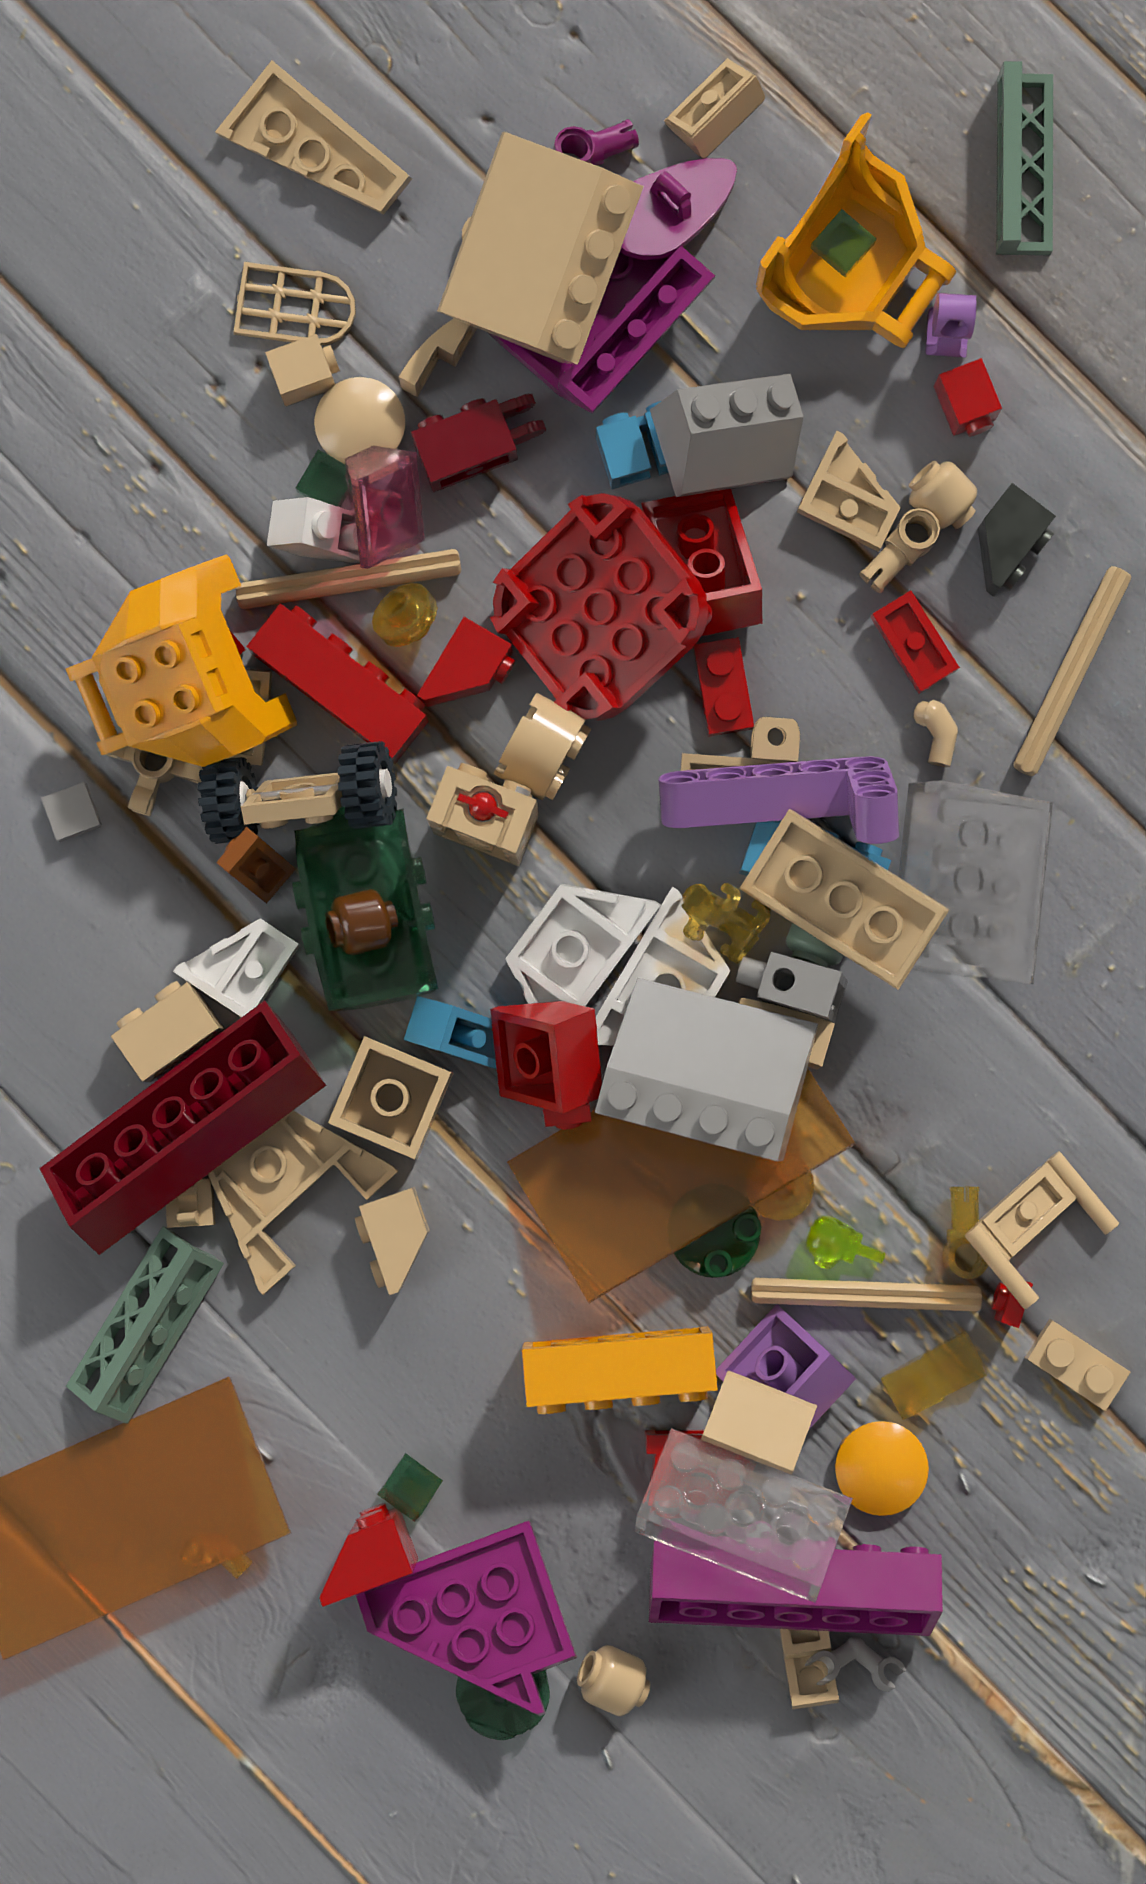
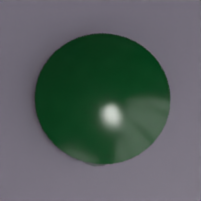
(724, 1248)

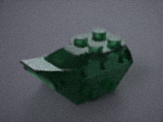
(344, 861)

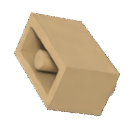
(166, 1031)

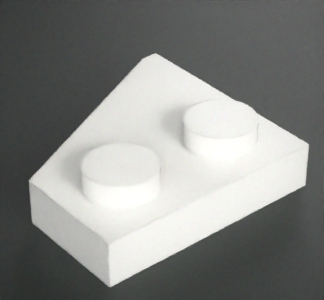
(242, 967)

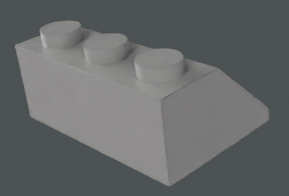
(729, 434)

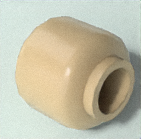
(945, 493)
(613, 1680)

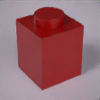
(968, 398)

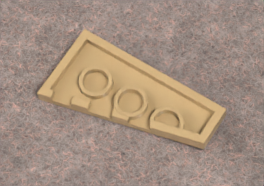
(305, 136)

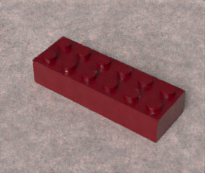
(181, 1128)

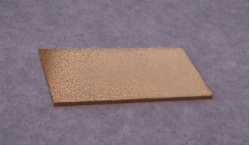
(636, 1194)
(131, 1515)

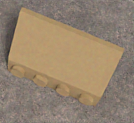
(540, 248)

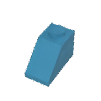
(452, 1031)

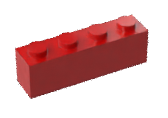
(337, 682)

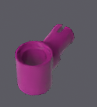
(599, 145)

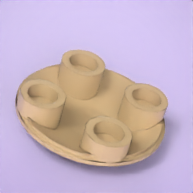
(358, 416)

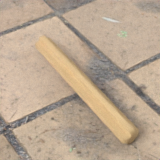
(348, 579)
(1072, 671)
(866, 1294)

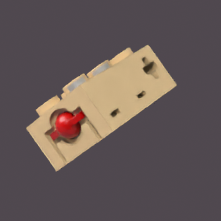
(484, 814)

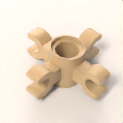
(146, 789)

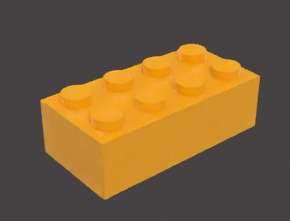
(619, 1368)

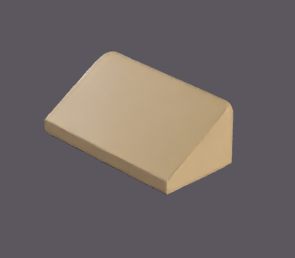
(716, 108)

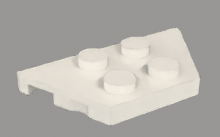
(577, 943)
(664, 958)

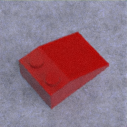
(714, 547)

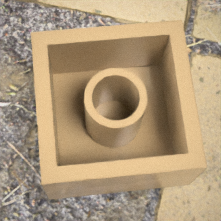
(390, 1098)

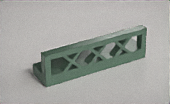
(1011, 157)
(148, 1330)

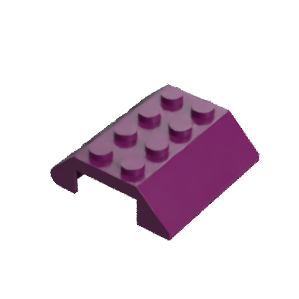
(632, 317)

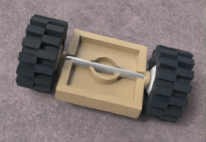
(361, 785)

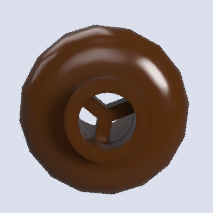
(360, 922)

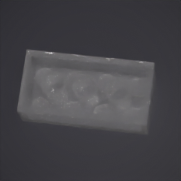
(742, 1515)

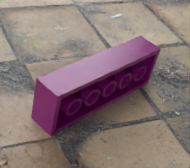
(859, 1593)

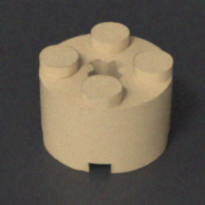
(541, 746)

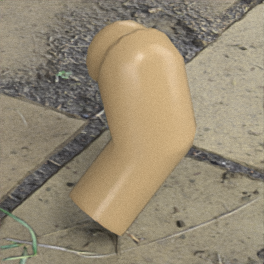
(943, 729)

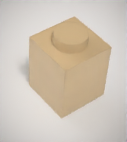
(302, 369)

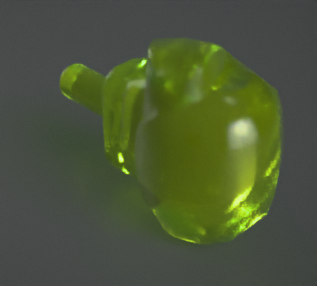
(834, 1241)

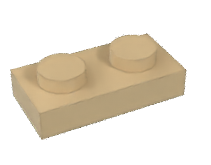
(1077, 1364)

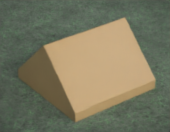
(759, 1422)

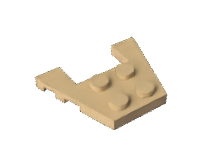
(276, 1171)

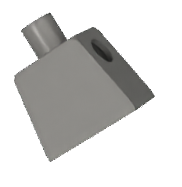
(814, 991)

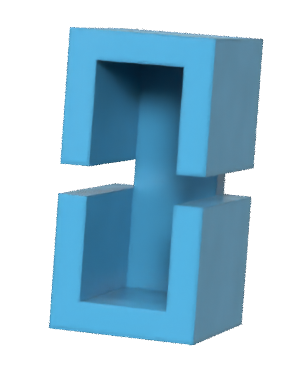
(624, 448)

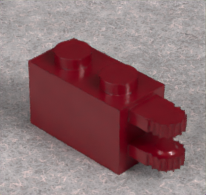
(473, 440)

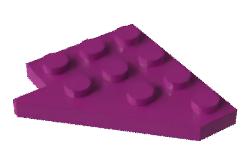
(478, 1614)

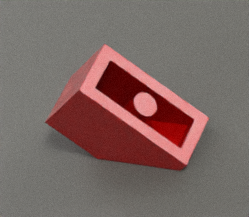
(467, 665)

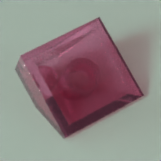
(384, 502)

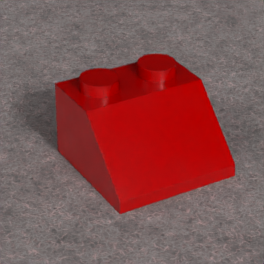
(547, 1054)
(372, 1555)

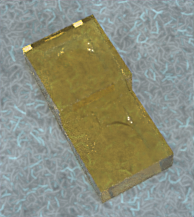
(934, 1375)

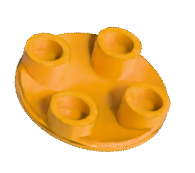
(881, 1468)

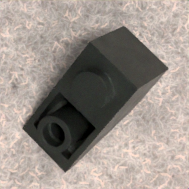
(1007, 535)

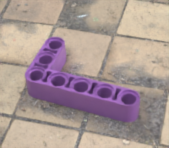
(767, 791)

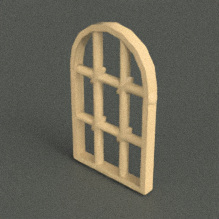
(280, 292)

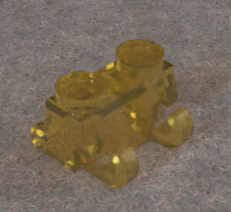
(710, 909)

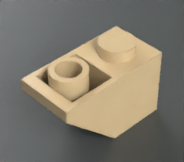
(397, 1234)

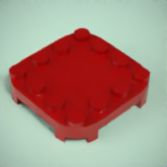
(600, 606)

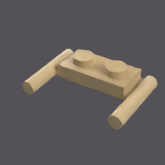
(1026, 1213)

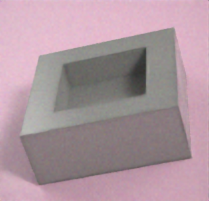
(71, 812)

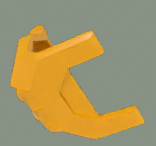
(814, 294)
(178, 674)

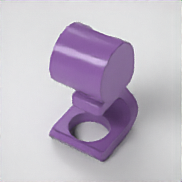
(950, 325)

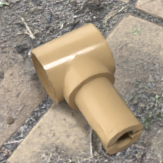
(900, 550)

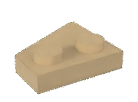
(849, 497)

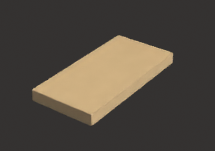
(844, 899)

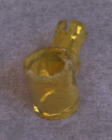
(963, 1217)

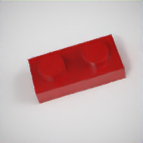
(914, 642)
(723, 686)

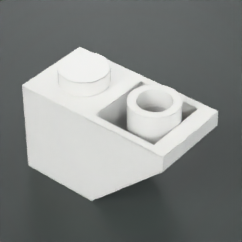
(313, 530)

